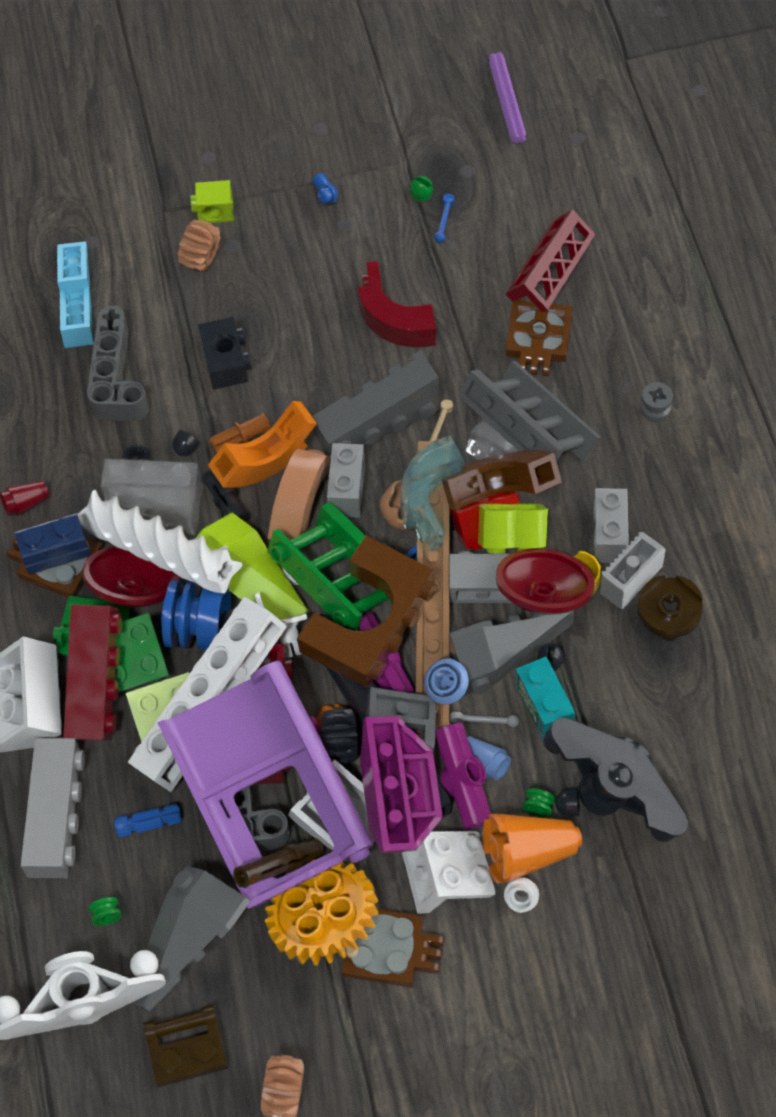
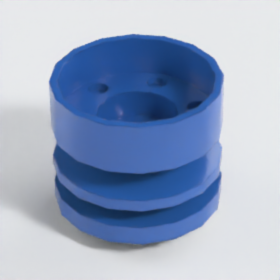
(190, 615)

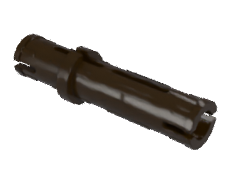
(287, 859)

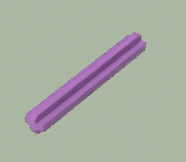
(507, 98)

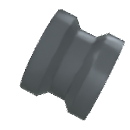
(658, 409)

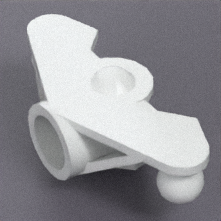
(68, 973)

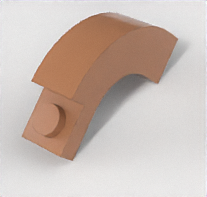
(297, 492)

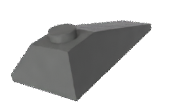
(497, 650)
(189, 919)

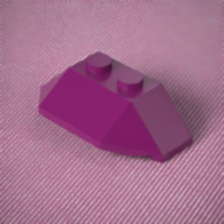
(398, 785)

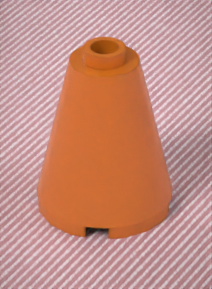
(526, 844)

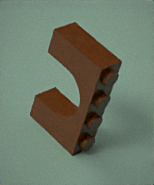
(363, 653)

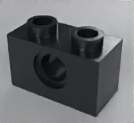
(229, 367)

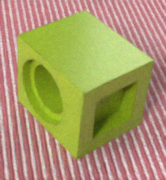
(213, 201)

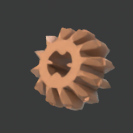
(199, 245)
(282, 1086)

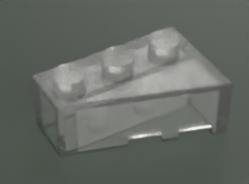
(157, 488)

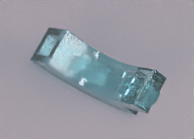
(419, 480)

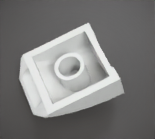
(307, 817)

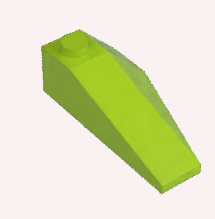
(258, 569)

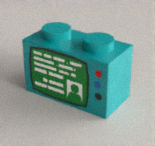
(542, 694)

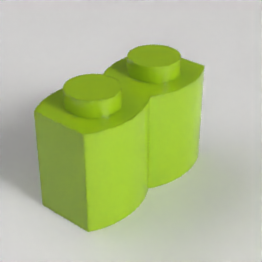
(512, 526)

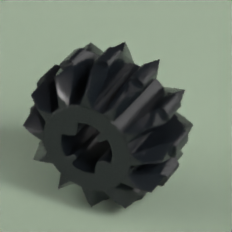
(340, 735)

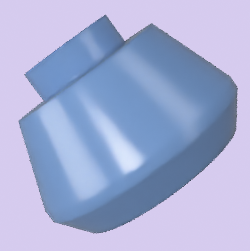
(439, 678)

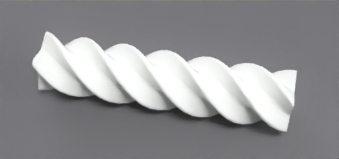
(163, 547)

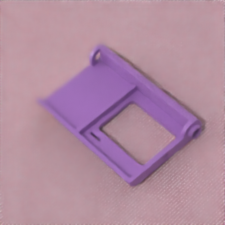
(246, 739)

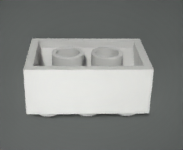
(28, 694)

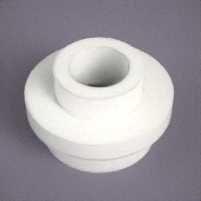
(519, 903)

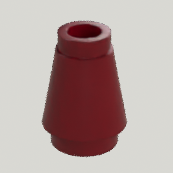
(22, 497)

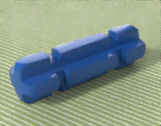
(147, 820)

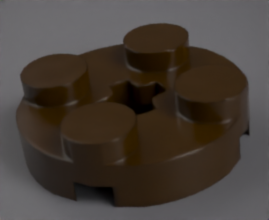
(665, 623)

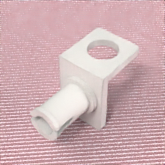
(290, 633)

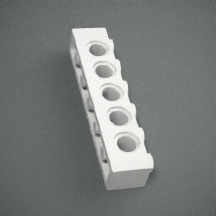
(225, 664)

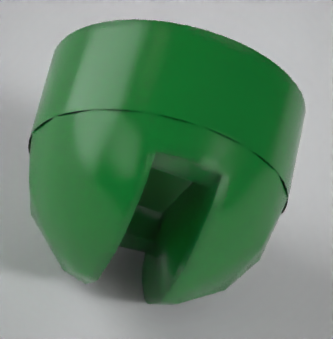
(419, 188)

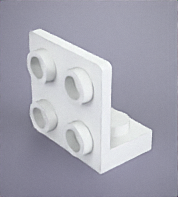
(448, 868)

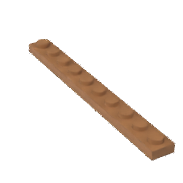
(433, 620)

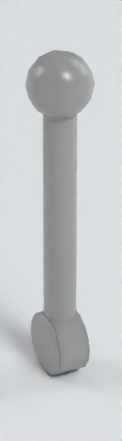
(458, 717)

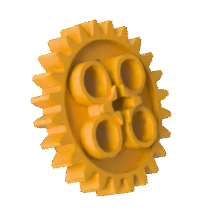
(322, 912)

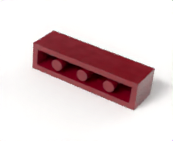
(92, 672)

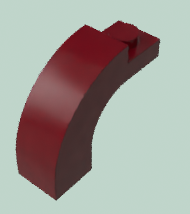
(391, 321)

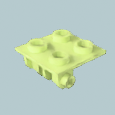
(151, 701)

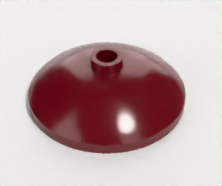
(125, 578)
(544, 581)

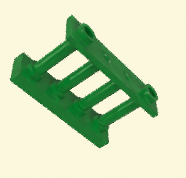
(345, 538)

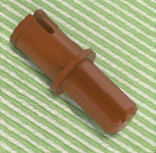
(241, 432)

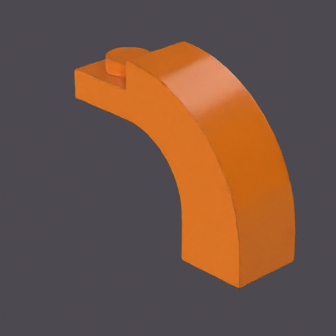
(259, 459)

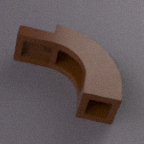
(505, 472)

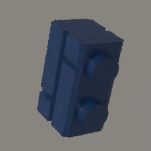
(52, 543)

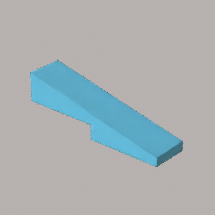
(75, 295)

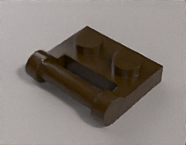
(186, 1057)

